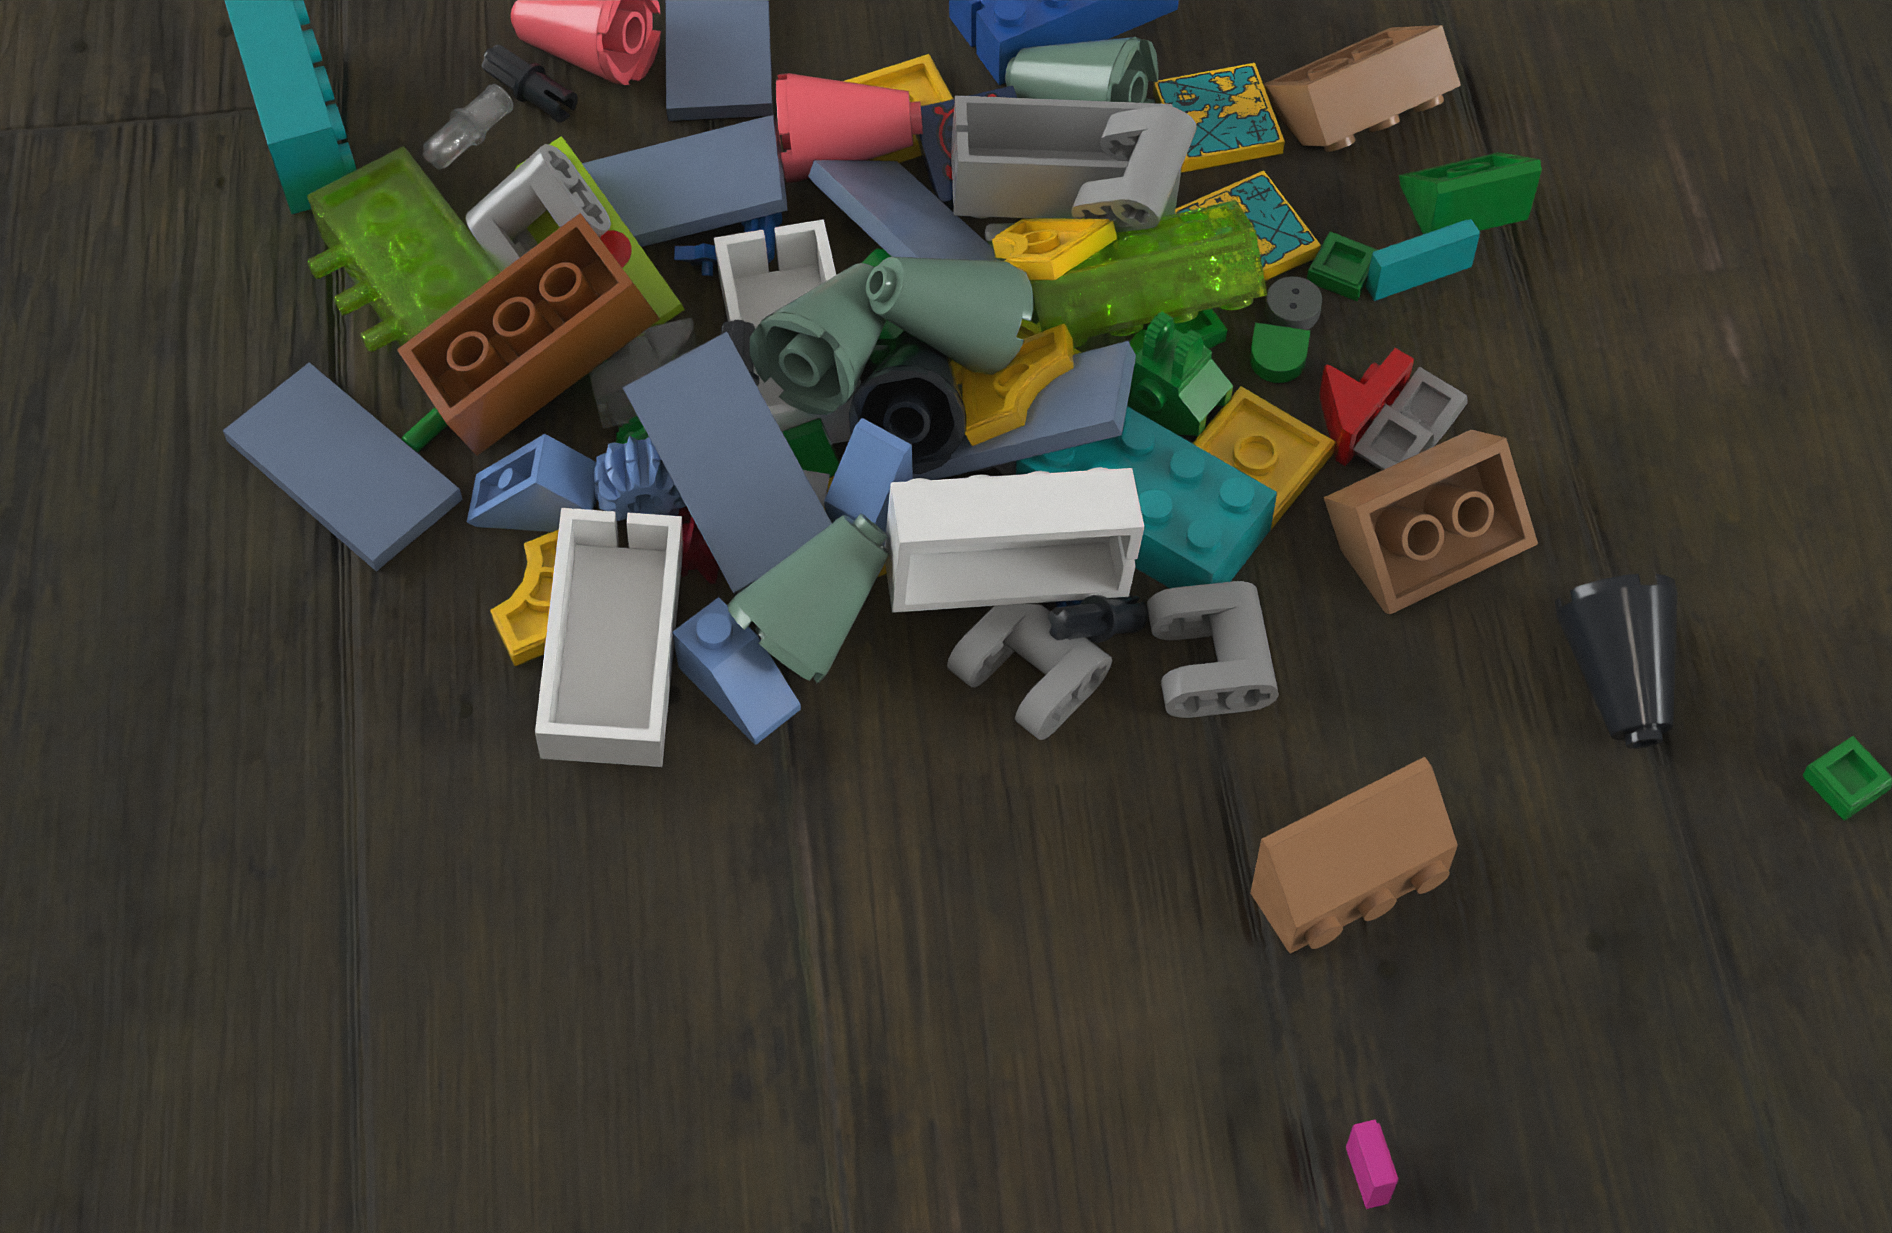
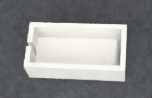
(754, 293)
(1012, 539)
(610, 639)

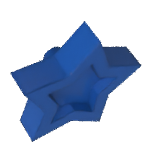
(698, 255)

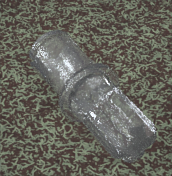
(467, 126)

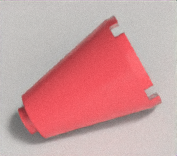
(596, 35)
(840, 121)

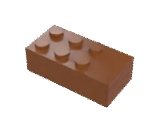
(527, 335)

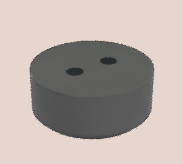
(1293, 303)

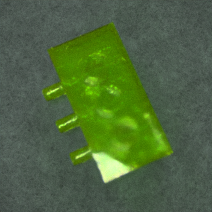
(397, 246)
(1175, 268)

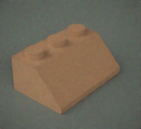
(1365, 86)
(1433, 519)
(1355, 857)

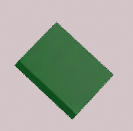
(1486, 188)

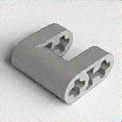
(1155, 146)
(537, 185)
(1070, 666)
(1244, 669)

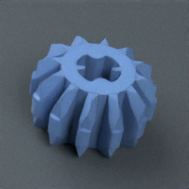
(635, 481)

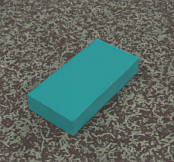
(1422, 259)

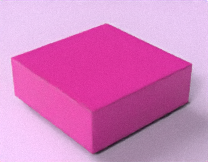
(1371, 1163)

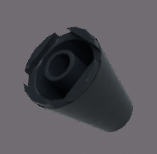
(915, 400)
(1626, 652)

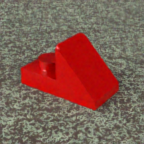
(1354, 405)

